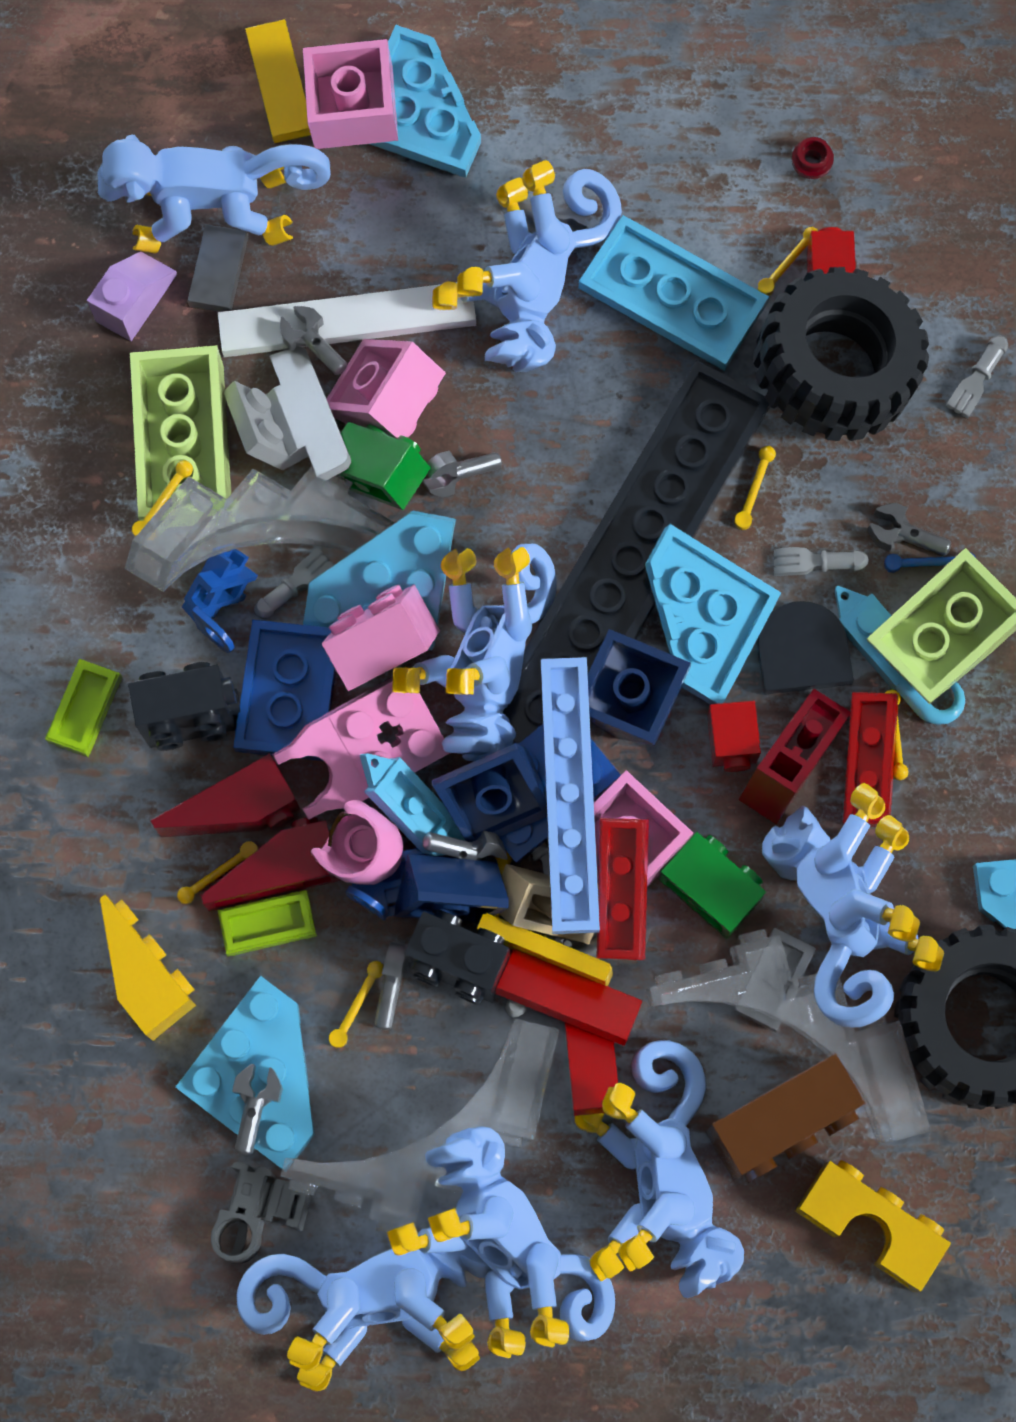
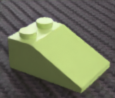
(947, 626)

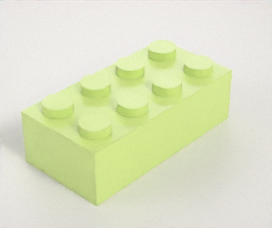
(179, 418)

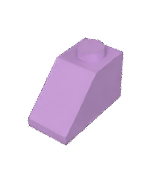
(130, 293)

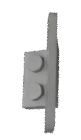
(289, 419)

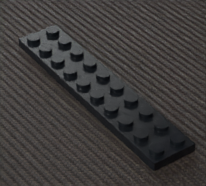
(668, 485)

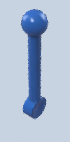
(894, 562)

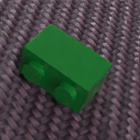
(383, 465)
(713, 883)

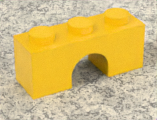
(911, 1244)

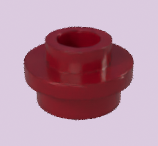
(815, 148)

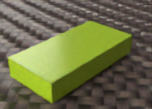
(83, 708)
(267, 923)

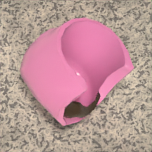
(361, 846)

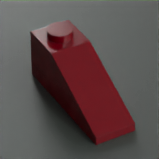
(794, 756)
(240, 803)
(275, 868)

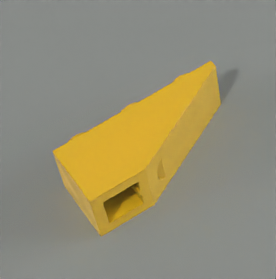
(141, 980)

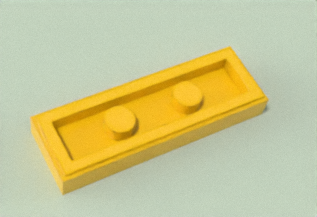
(279, 80)
(548, 950)

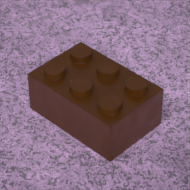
(786, 1119)

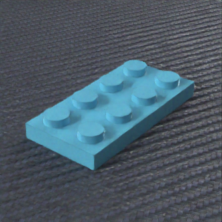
(673, 292)

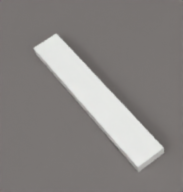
(343, 319)

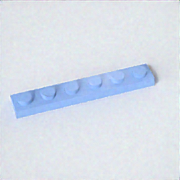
(569, 796)

